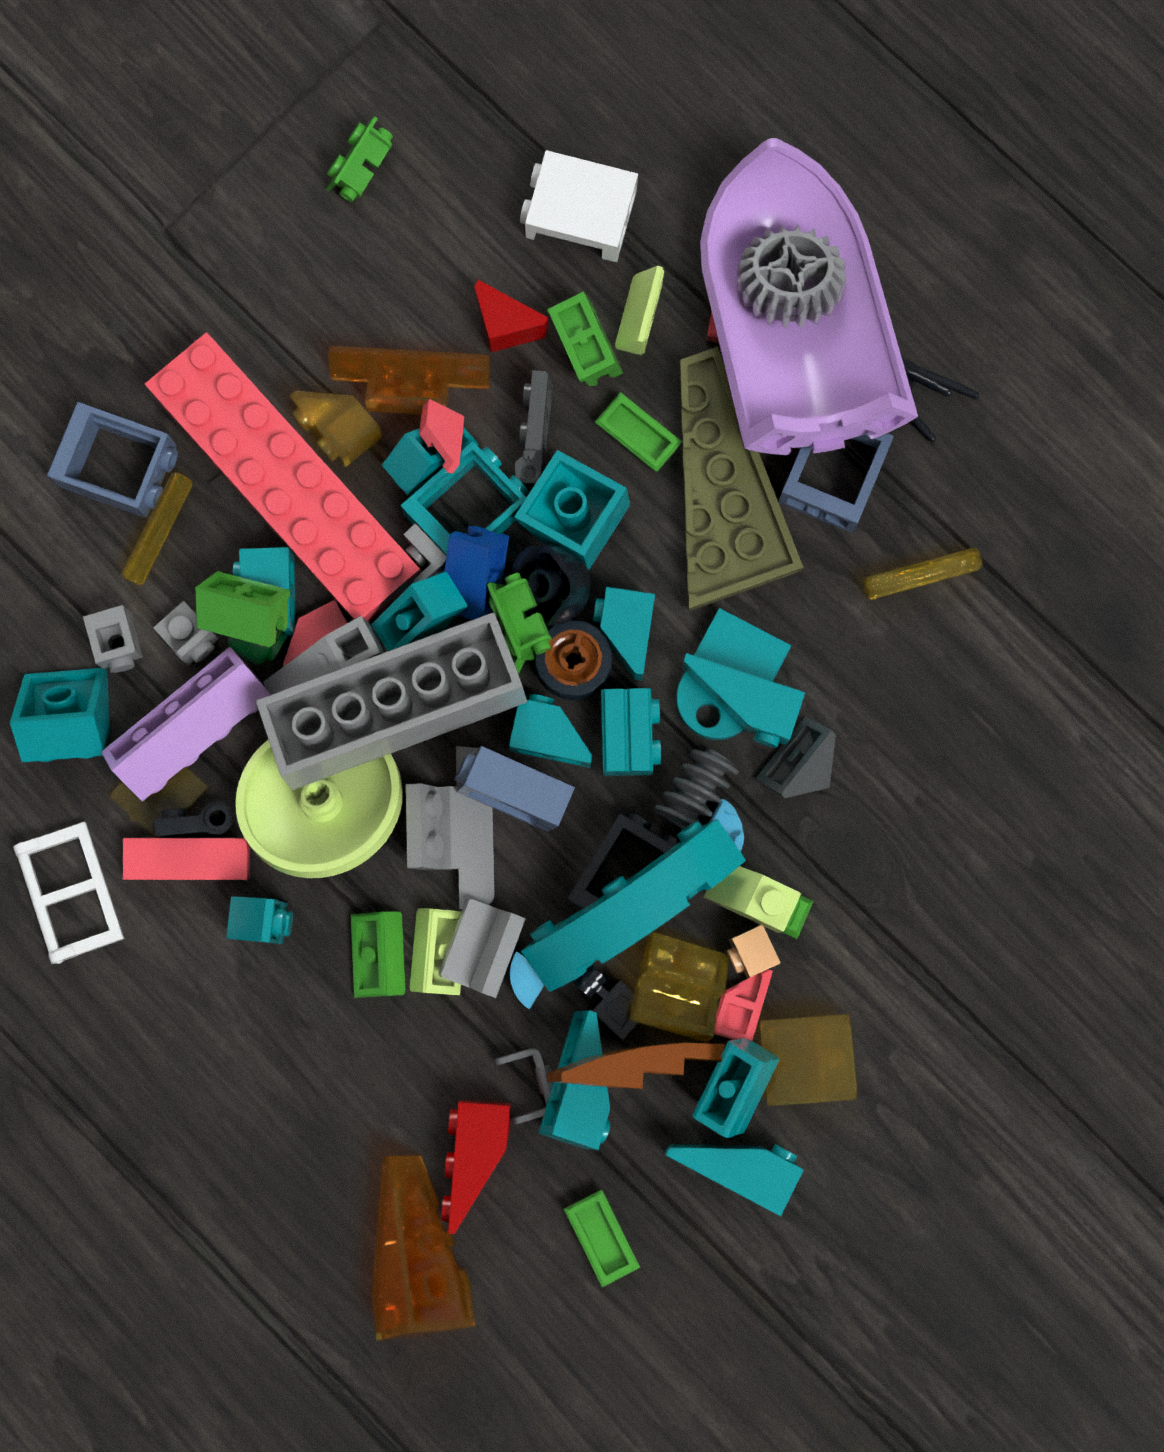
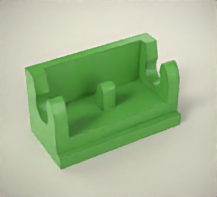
(584, 339)
(241, 608)

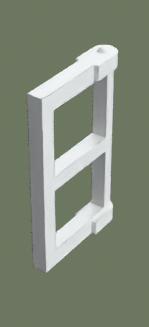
(40, 902)

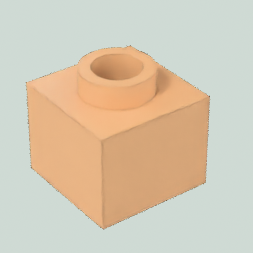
(752, 952)

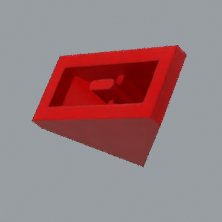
(508, 320)

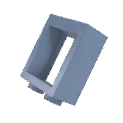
(77, 445)
(825, 506)
(513, 788)

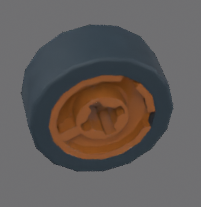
(586, 677)

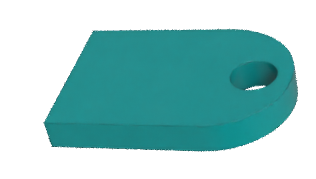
(737, 646)

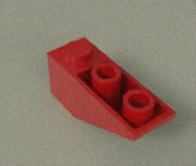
(479, 1145)

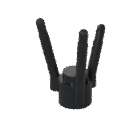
(936, 383)

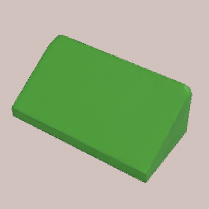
(377, 954)

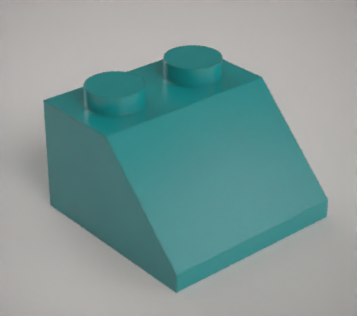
(574, 507)
(62, 715)

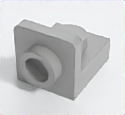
(424, 551)
(183, 636)

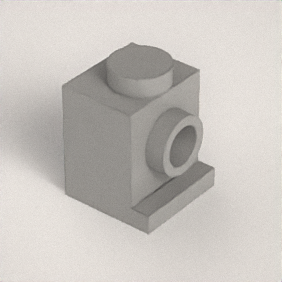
(104, 629)

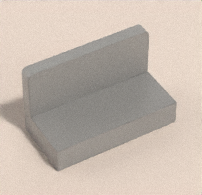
(481, 947)

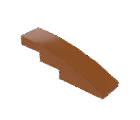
(626, 1066)

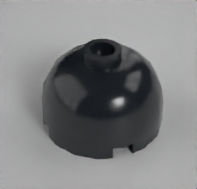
(556, 581)

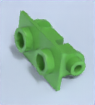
(367, 146)
(523, 633)

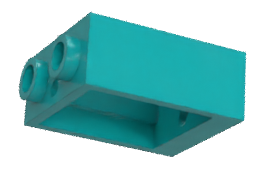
(488, 464)

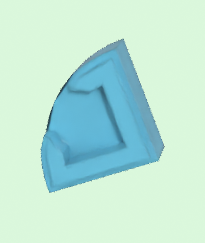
(730, 821)
(524, 980)

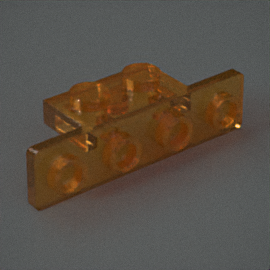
(407, 378)

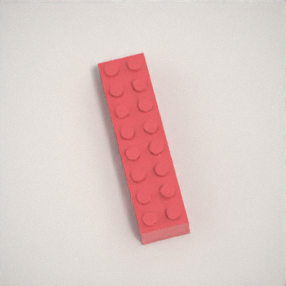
(283, 480)

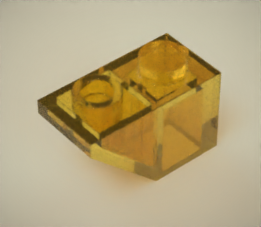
(339, 421)

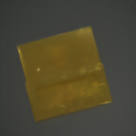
(679, 987)
(813, 1061)

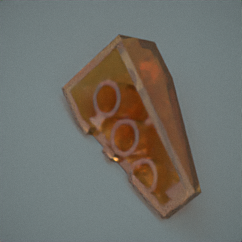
(415, 1272)

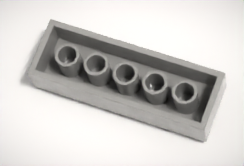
(391, 701)

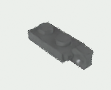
(535, 431)

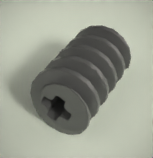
(696, 789)

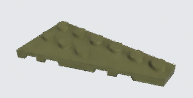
(730, 508)

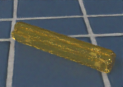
(157, 529)
(922, 573)

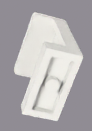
(580, 202)

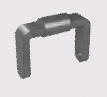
(541, 1077)

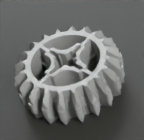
(791, 276)

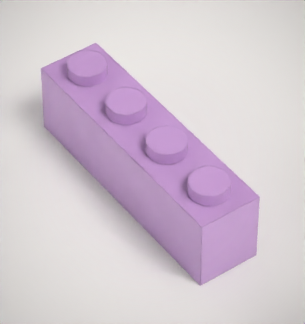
(185, 724)

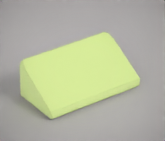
(640, 310)
(431, 941)

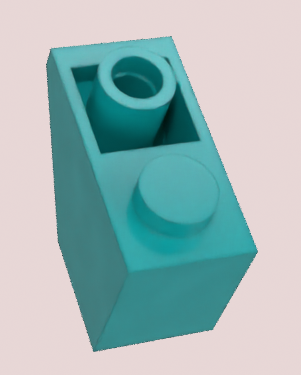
(259, 920)

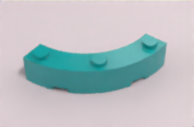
(633, 906)

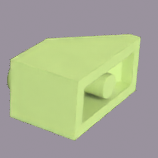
(755, 898)

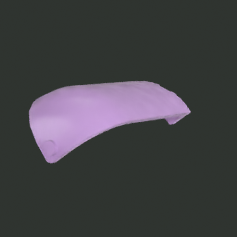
(813, 380)

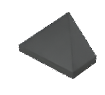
(802, 763)

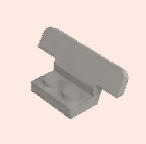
(452, 834)

